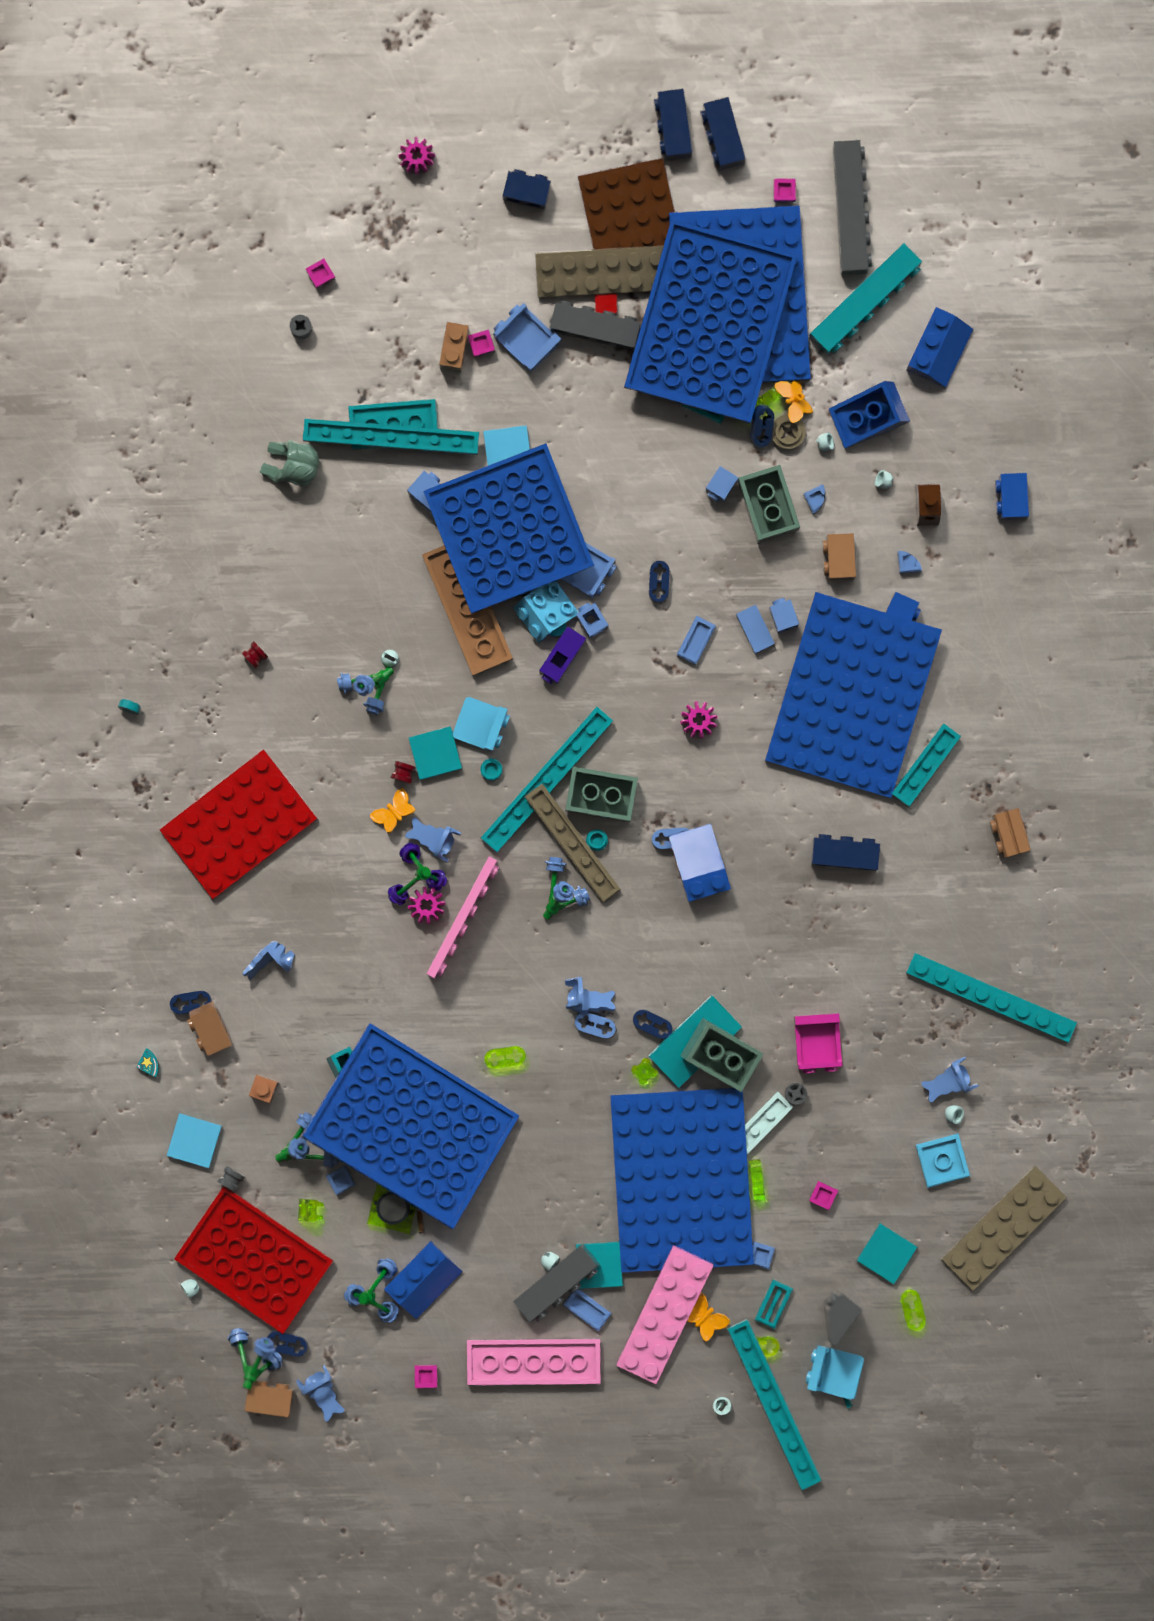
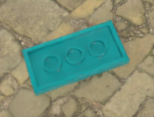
(406, 413)
(668, 1052)

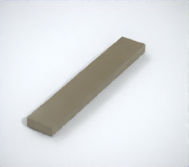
(572, 843)

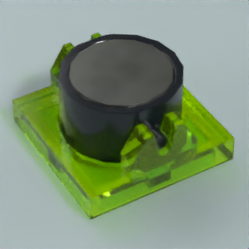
(390, 1210)

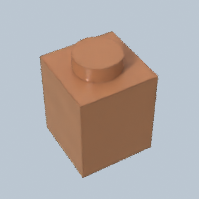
(263, 1088)

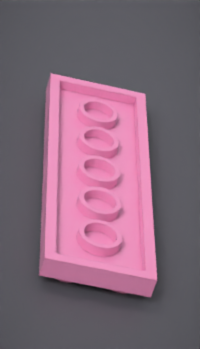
(468, 910)
(664, 1314)
(533, 1361)

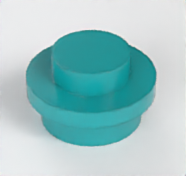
(597, 840)

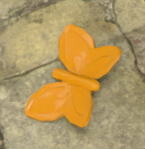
(794, 393)
(390, 817)
(705, 1320)

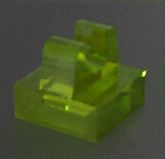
(308, 1210)

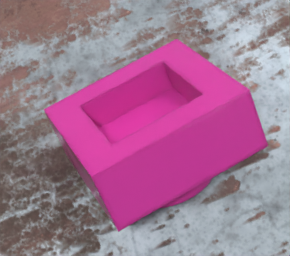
(784, 190)
(320, 273)
(481, 343)
(823, 1195)
(425, 1376)

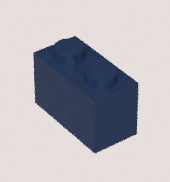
(527, 189)

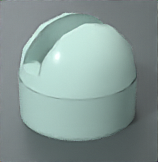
(826, 442)
(883, 480)
(388, 663)
(954, 1114)
(549, 1260)
(190, 1287)
(718, 1403)

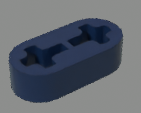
(764, 425)
(664, 581)
(188, 997)
(654, 1019)
(285, 1349)

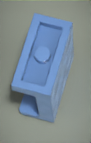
(526, 337)
(591, 580)

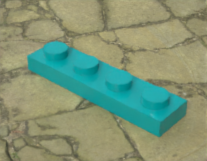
(926, 765)

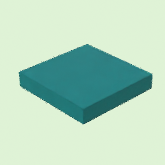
(435, 753)
(886, 1253)
(609, 1270)

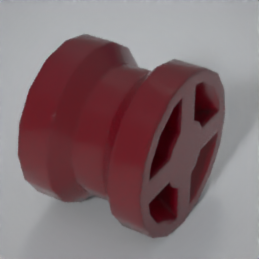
(254, 654)
(403, 772)

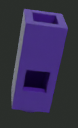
(562, 656)

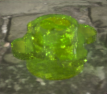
(643, 1077)

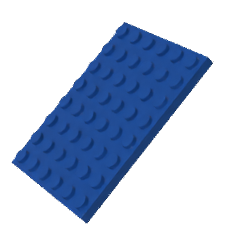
(780, 230)
(710, 321)
(853, 694)
(410, 1126)
(681, 1177)

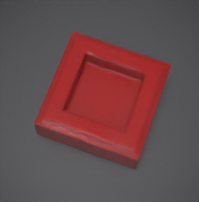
(606, 302)

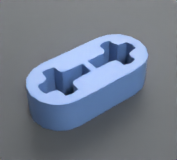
(666, 833)
(597, 1020)

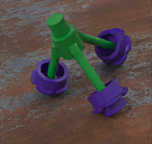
(435, 879)

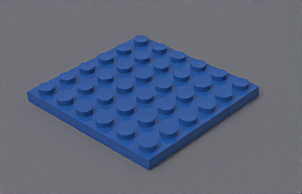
(508, 528)

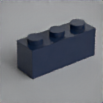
(673, 124)
(723, 133)
(845, 853)

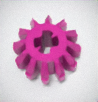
(425, 153)
(698, 728)
(428, 897)

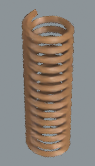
(420, 1221)

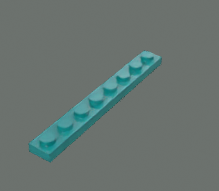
(390, 436)
(549, 776)
(991, 997)
(774, 1404)

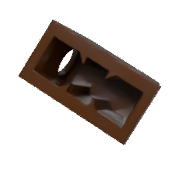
(928, 504)

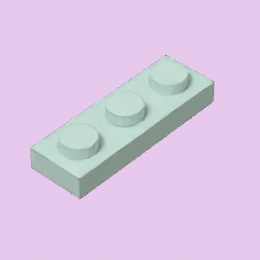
(765, 1120)

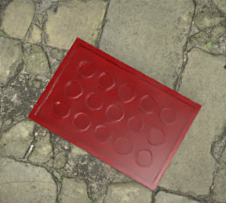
(238, 824)
(253, 1259)

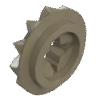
(788, 442)

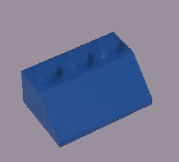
(940, 347)
(423, 1280)

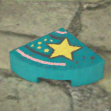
(149, 1063)

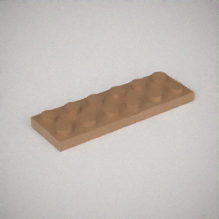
(476, 632)

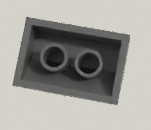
(839, 1315)

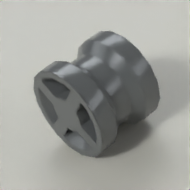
(300, 330)
(796, 1093)
(231, 1179)

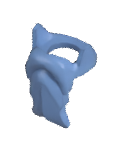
(437, 840)
(272, 951)
(582, 1000)
(953, 1079)
(320, 1388)

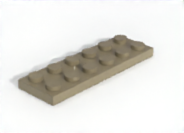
(596, 271)
(1004, 1228)

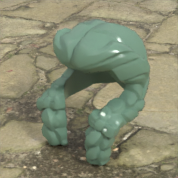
(300, 464)

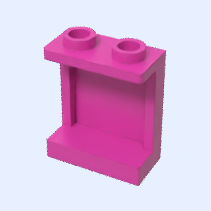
(818, 1042)

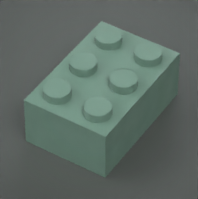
(768, 503)
(601, 794)
(722, 1054)

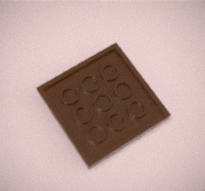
(627, 205)

